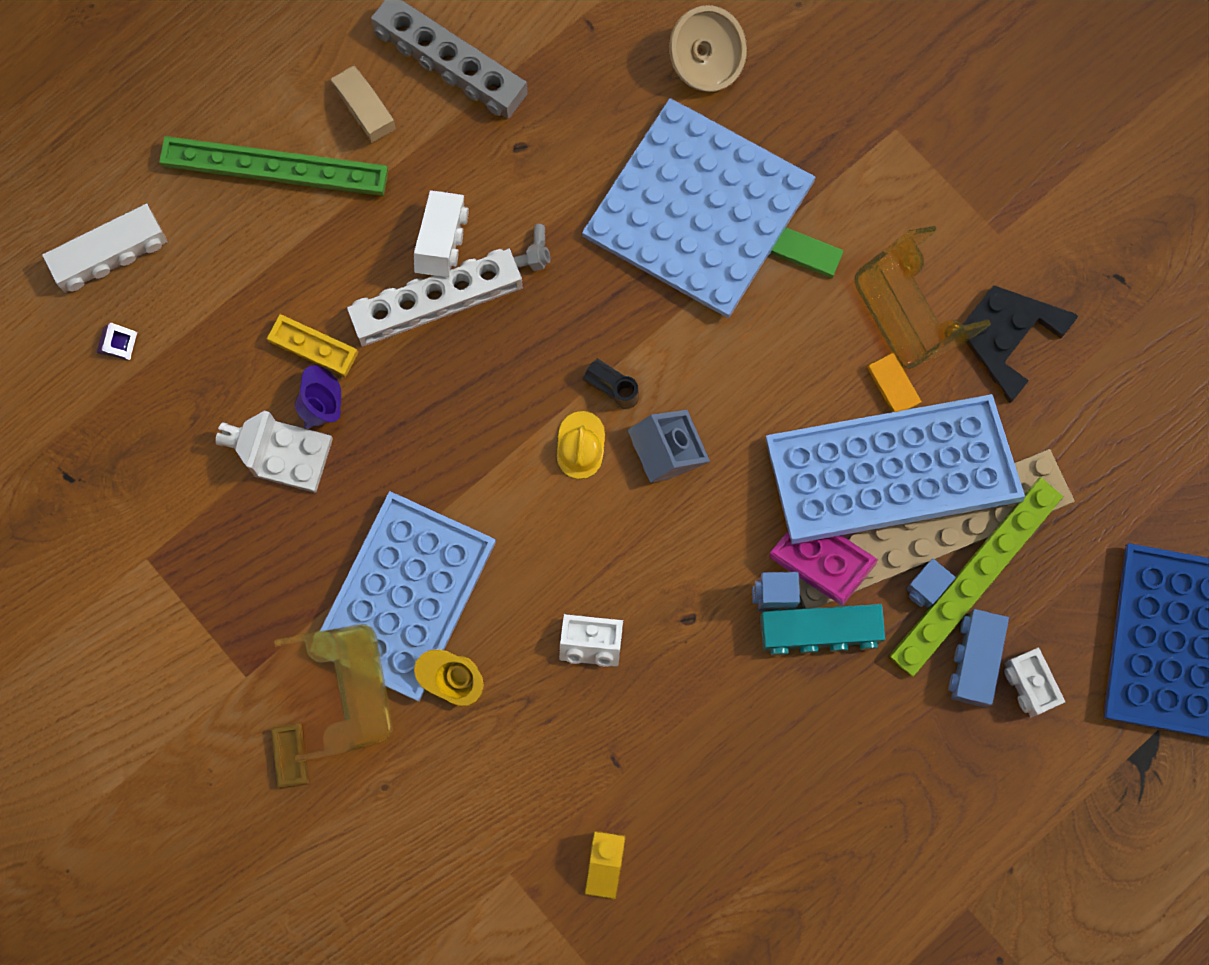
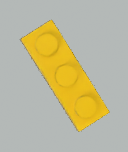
(312, 345)

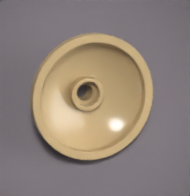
(721, 45)

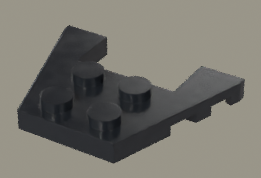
(1010, 321)

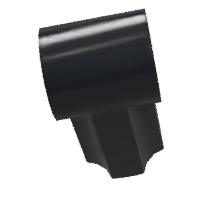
(611, 382)

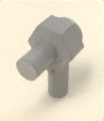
(537, 254)

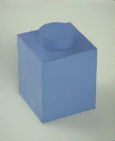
(929, 584)

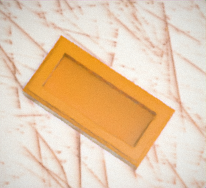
(894, 384)

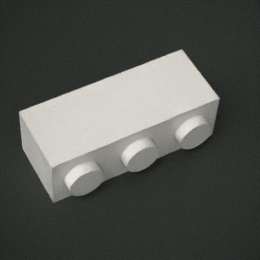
(440, 234)

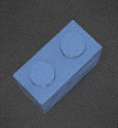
(776, 591)

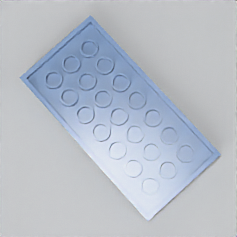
(893, 469)

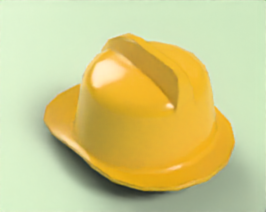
(580, 445)
(449, 676)

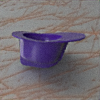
(318, 397)

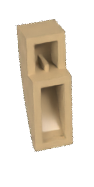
(363, 103)

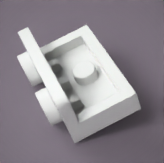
(1033, 682)

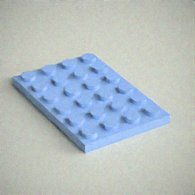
(410, 585)

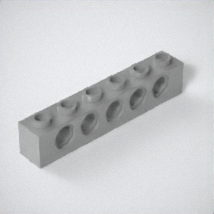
(397, 13)

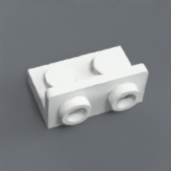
(590, 640)

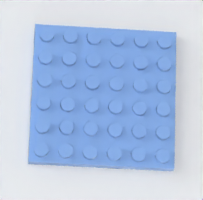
(698, 207)

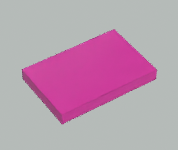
(827, 564)

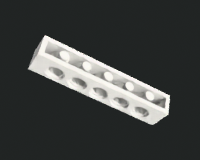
(427, 310)

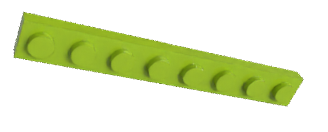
(975, 577)

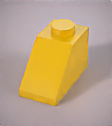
(605, 865)

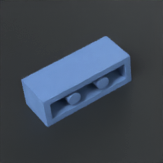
(978, 658)

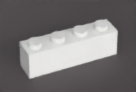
(105, 248)

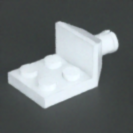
(278, 450)

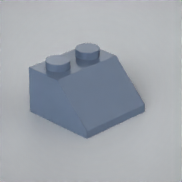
(668, 445)

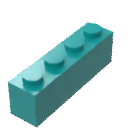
(822, 628)

